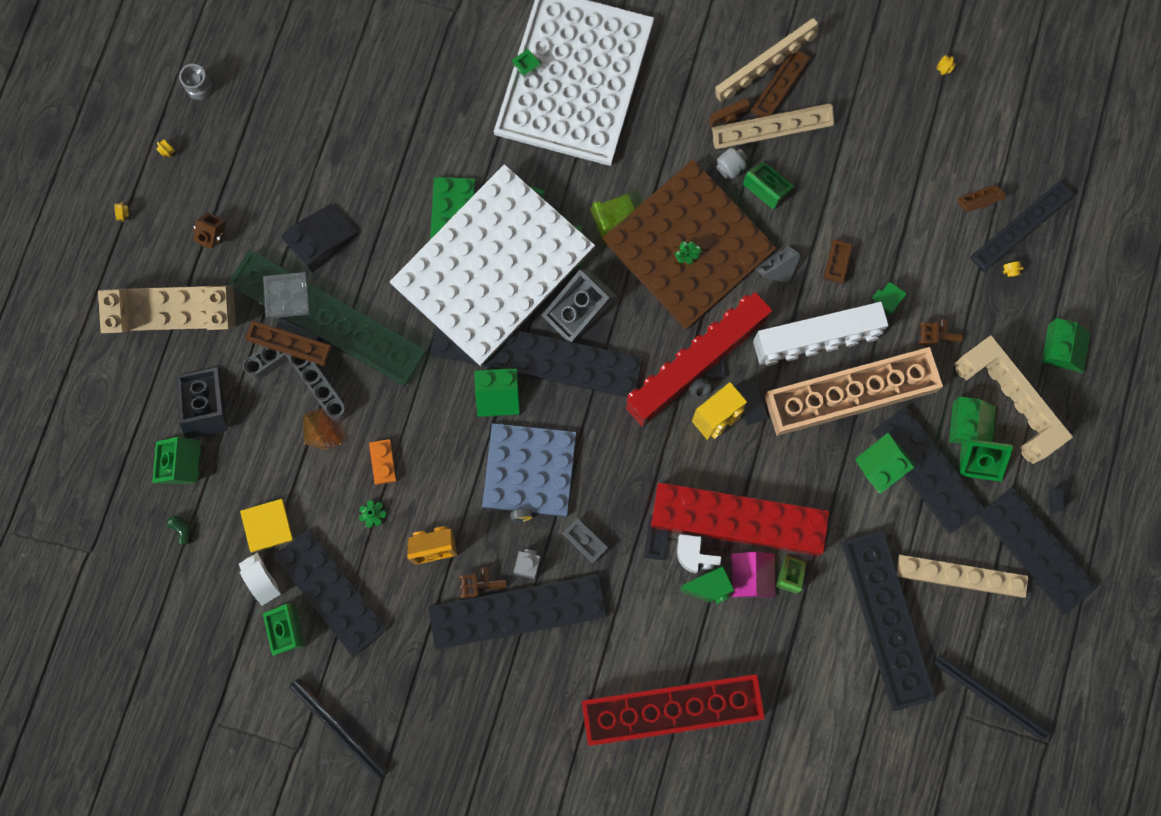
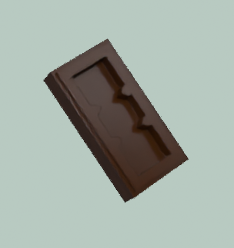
(729, 113)
(981, 198)
(837, 261)

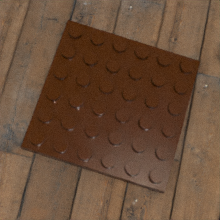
(696, 211)

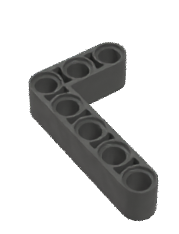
(304, 370)

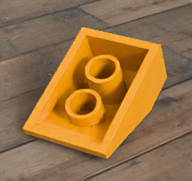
(431, 546)

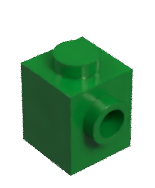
(890, 298)

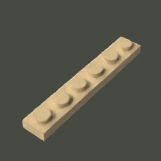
(771, 57)
(773, 126)
(961, 576)

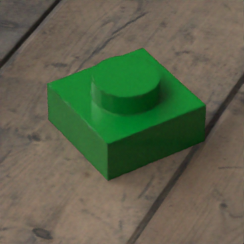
(526, 63)

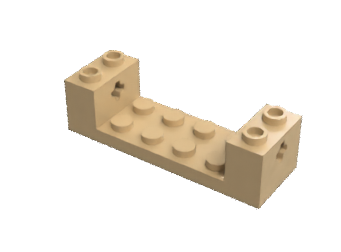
(166, 308)
(1027, 401)

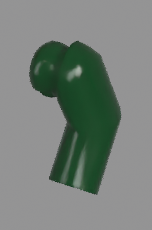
(181, 527)

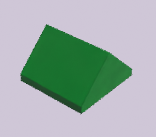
(767, 184)
(984, 459)
(283, 629)

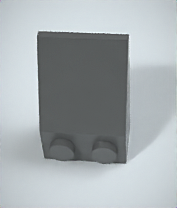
(579, 305)

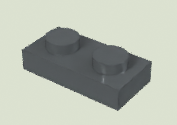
(585, 541)

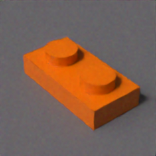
(382, 462)

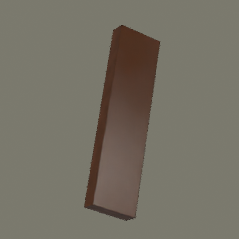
(780, 84)
(288, 343)

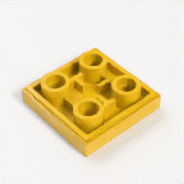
(266, 525)

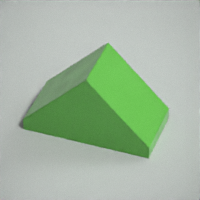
(791, 574)

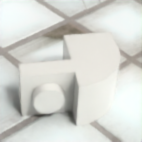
(689, 557)
(258, 579)

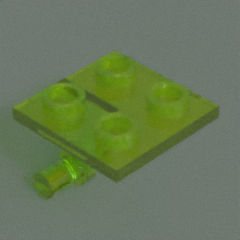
(611, 213)

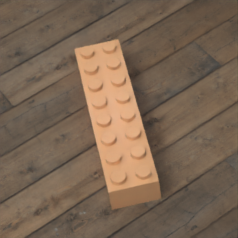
(853, 391)

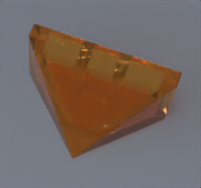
(318, 431)

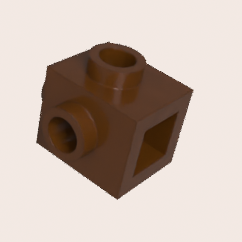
(209, 230)

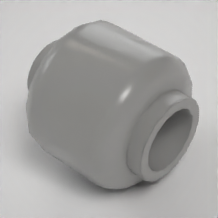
(731, 163)

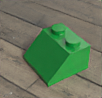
(1066, 345)
(497, 392)
(971, 420)
(176, 461)
(884, 463)
(710, 587)

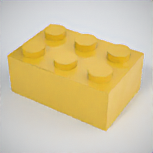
(719, 411)

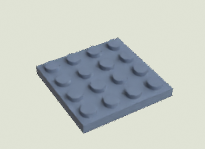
(529, 469)

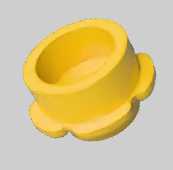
(946, 64)
(165, 148)
(121, 211)
(1012, 269)

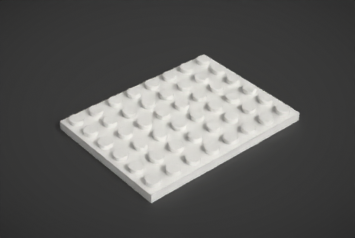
(584, 78)
(492, 265)

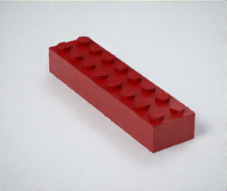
(698, 358)
(739, 519)
(672, 710)

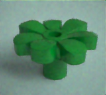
(688, 252)
(374, 517)

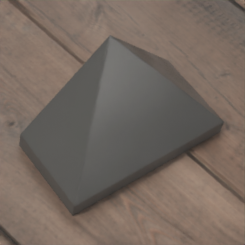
(780, 266)

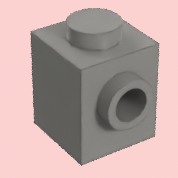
(527, 564)

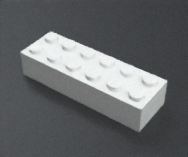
(820, 333)

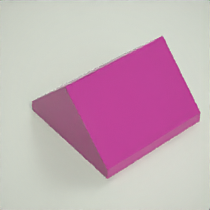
(753, 574)

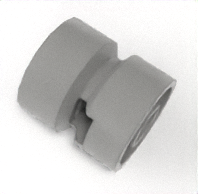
(195, 81)

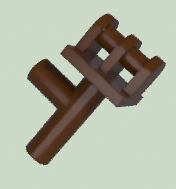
(933, 332)
(476, 585)

